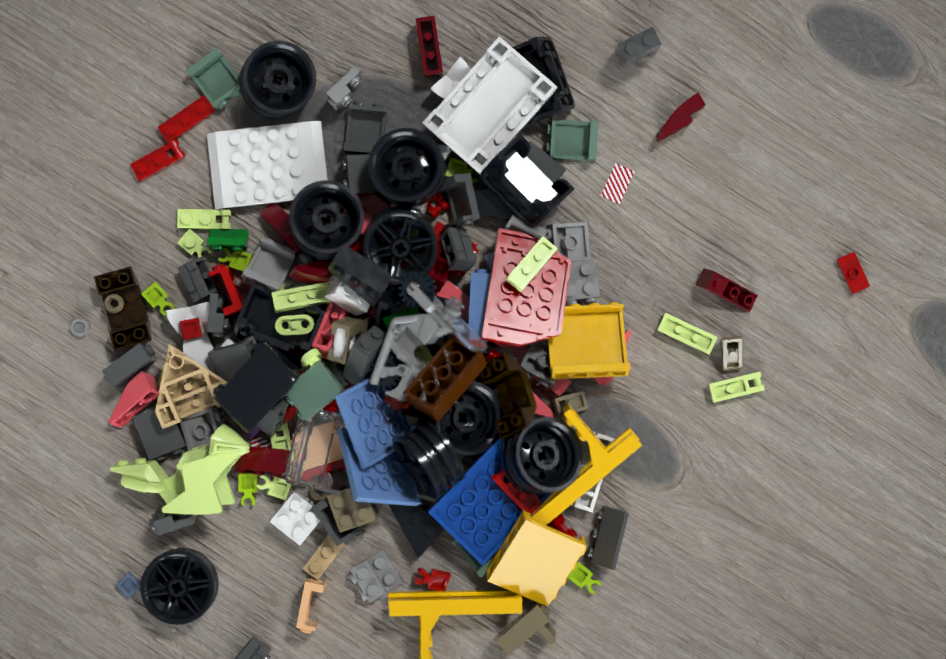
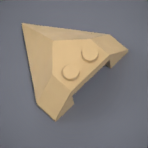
(184, 388)

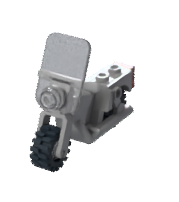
(410, 331)

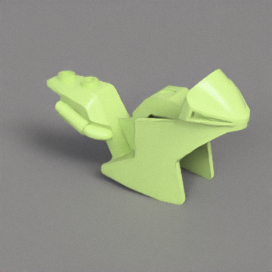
(200, 477)

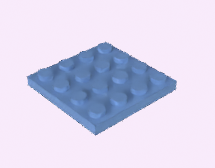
(370, 421)
(382, 482)

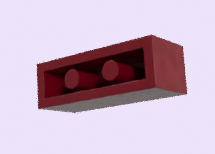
(429, 47)
(263, 460)

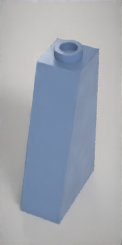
(478, 298)

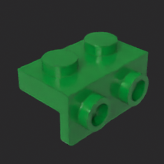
(228, 238)

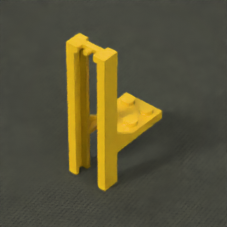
(602, 462)
(432, 604)

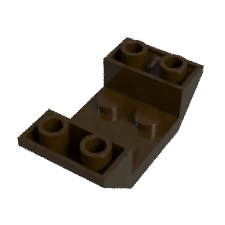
(132, 322)
(513, 393)

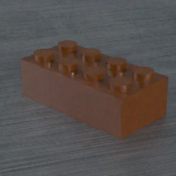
(444, 378)

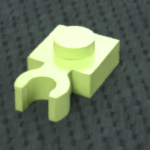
(192, 243)
(276, 486)

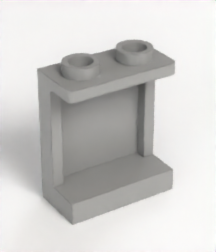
(269, 265)

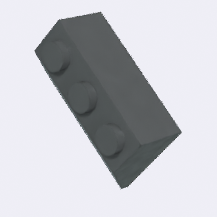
(608, 537)

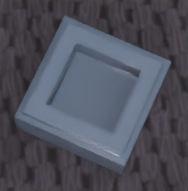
(129, 585)

